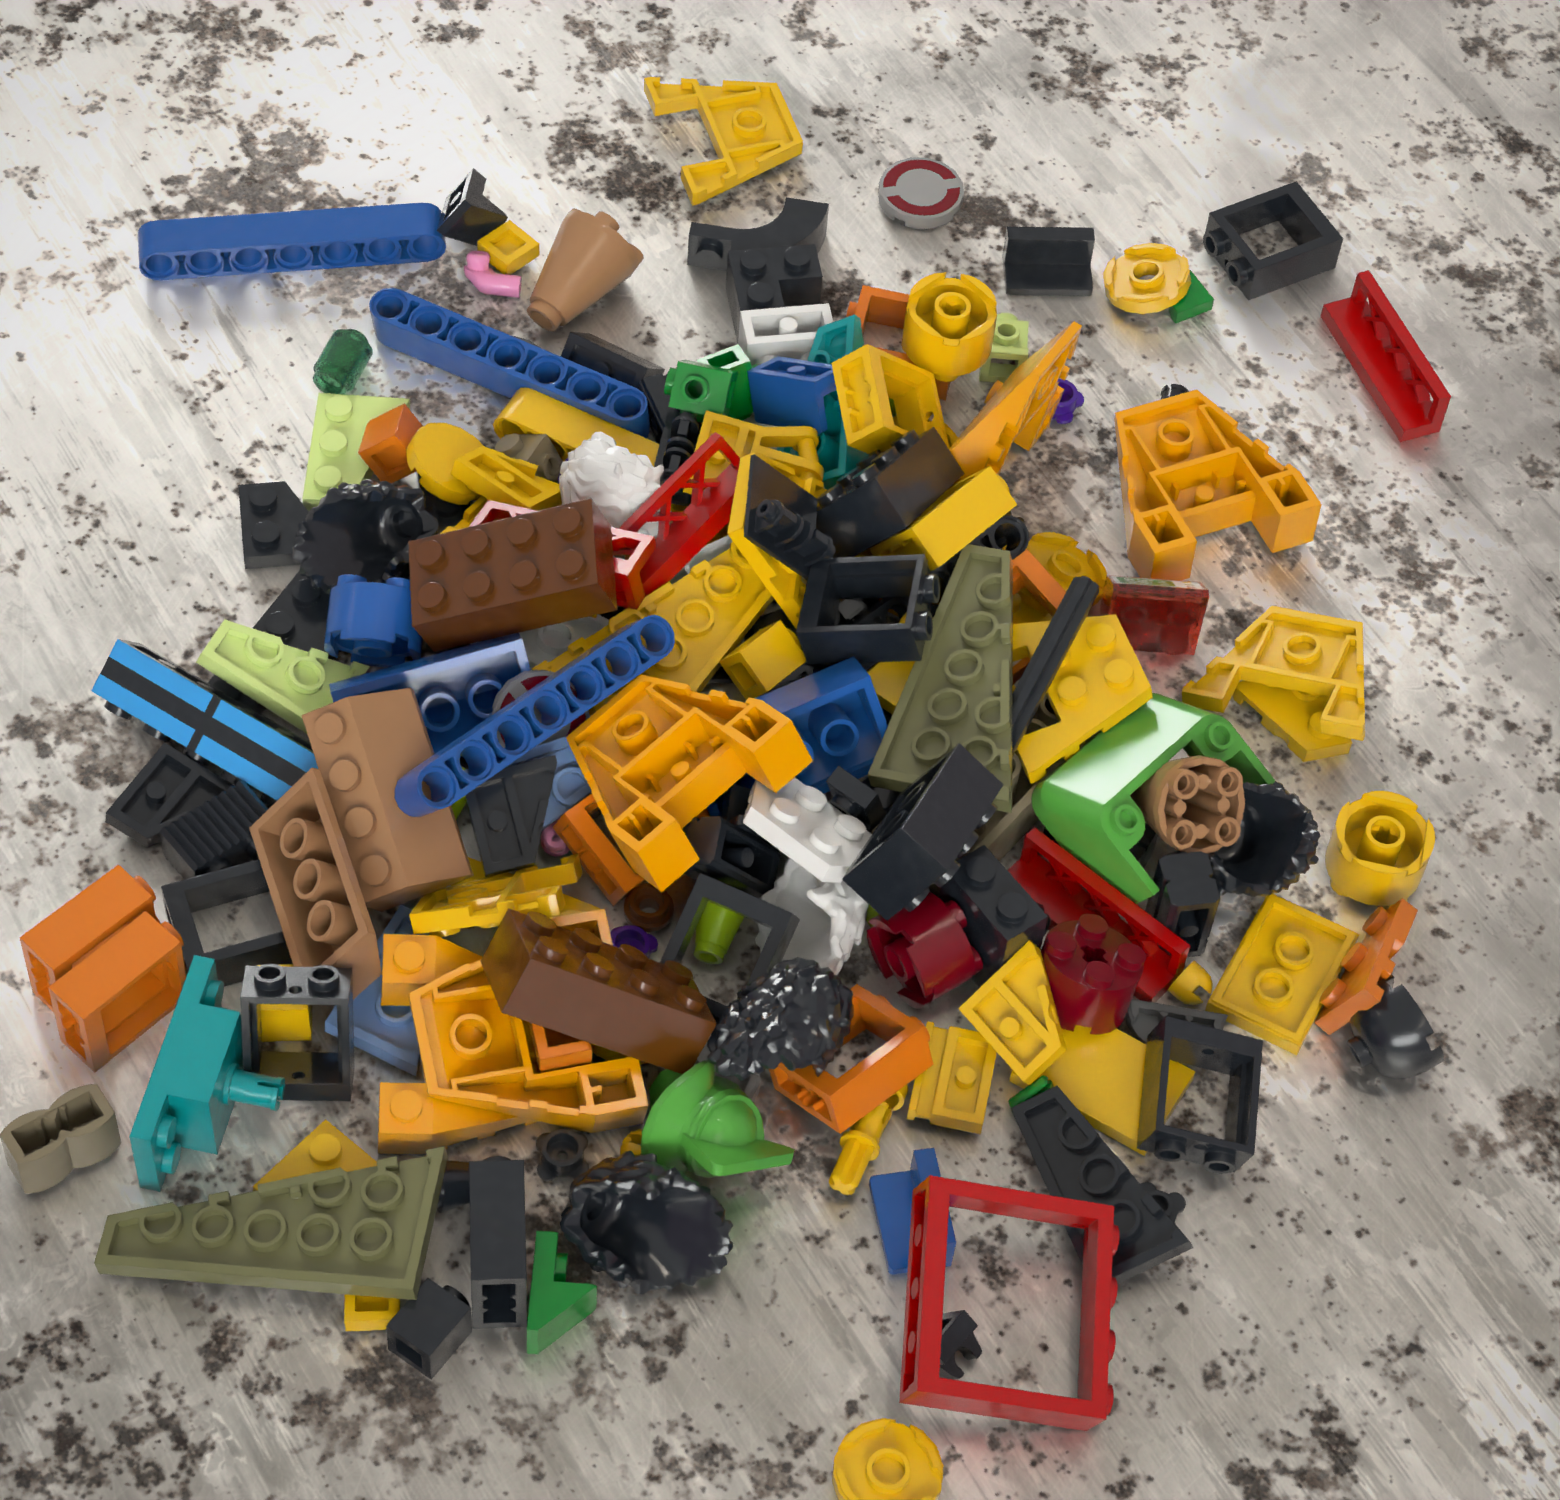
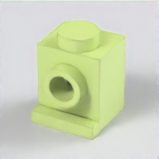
(1009, 343)

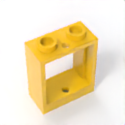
(865, 384)
(952, 519)

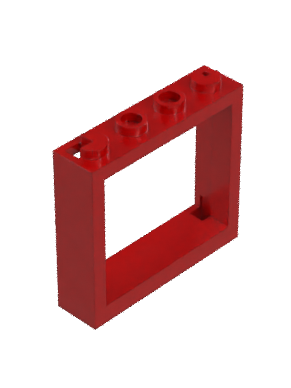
(925, 1300)

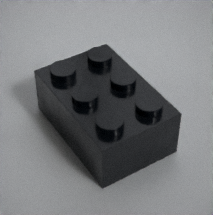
(886, 492)
(924, 834)

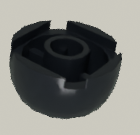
(1393, 1035)

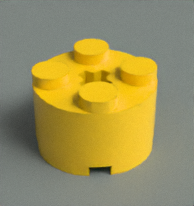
(949, 325)
(1379, 849)

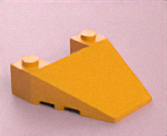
(1018, 407)
(1197, 474)
(667, 755)
(489, 1059)
(407, 1117)

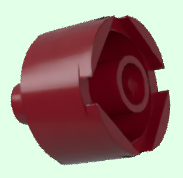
(924, 950)
(1091, 973)

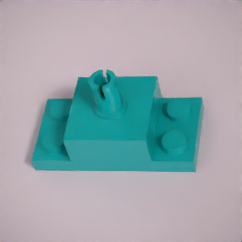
(196, 1080)

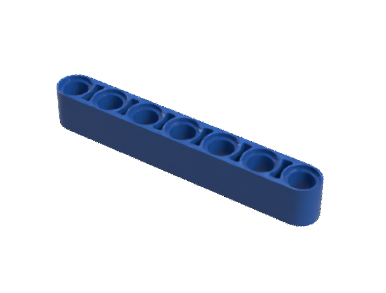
(290, 241)
(408, 324)
(518, 722)

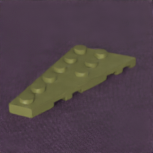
(961, 683)
(303, 1233)

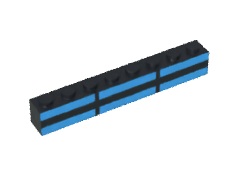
(203, 720)

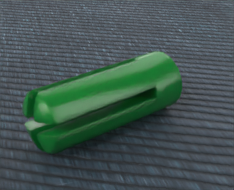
(1037, 1087)

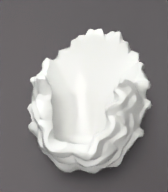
(612, 478)
(828, 915)

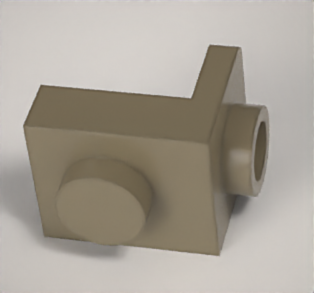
(533, 449)

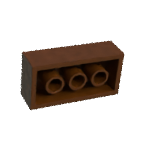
(512, 575)
(597, 991)

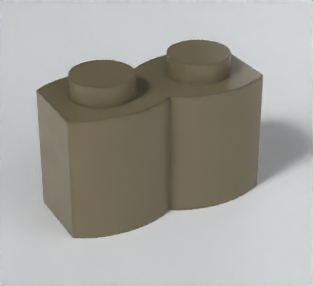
(52, 1141)

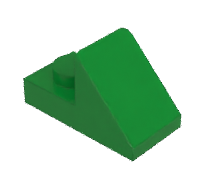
(553, 1302)

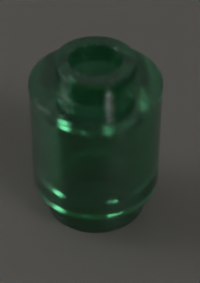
(342, 361)

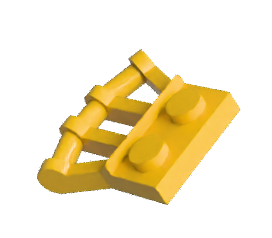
(750, 438)

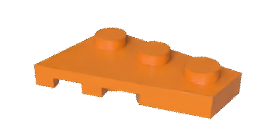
(1366, 965)

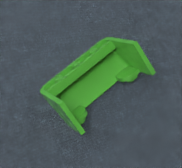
(1089, 797)

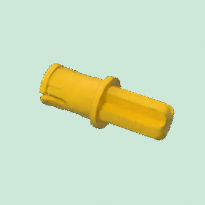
(858, 1148)

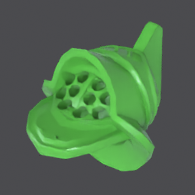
(707, 1126)

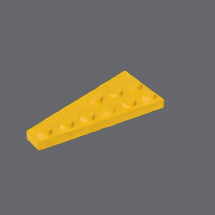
(708, 616)

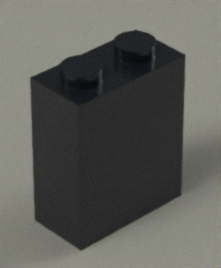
(996, 909)
(498, 1243)

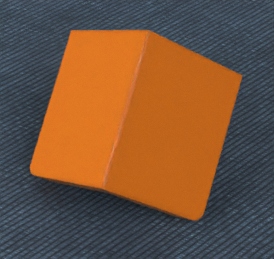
(386, 443)
(558, 1050)

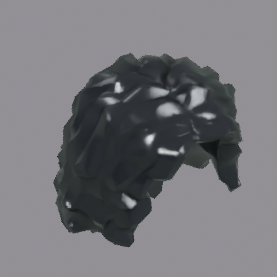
(362, 533)
(1273, 845)
(783, 1016)
(646, 1224)

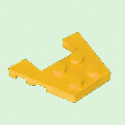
(744, 122)
(779, 579)
(1296, 654)
(1090, 692)
(487, 901)

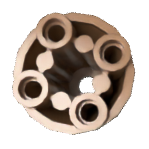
(581, 268)
(1193, 803)

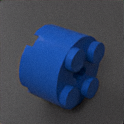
(372, 621)

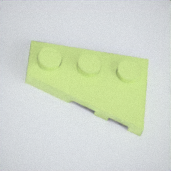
(337, 439)
(274, 673)

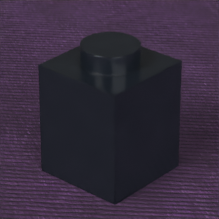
(430, 1328)

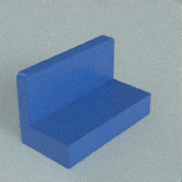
(791, 392)
(893, 1204)

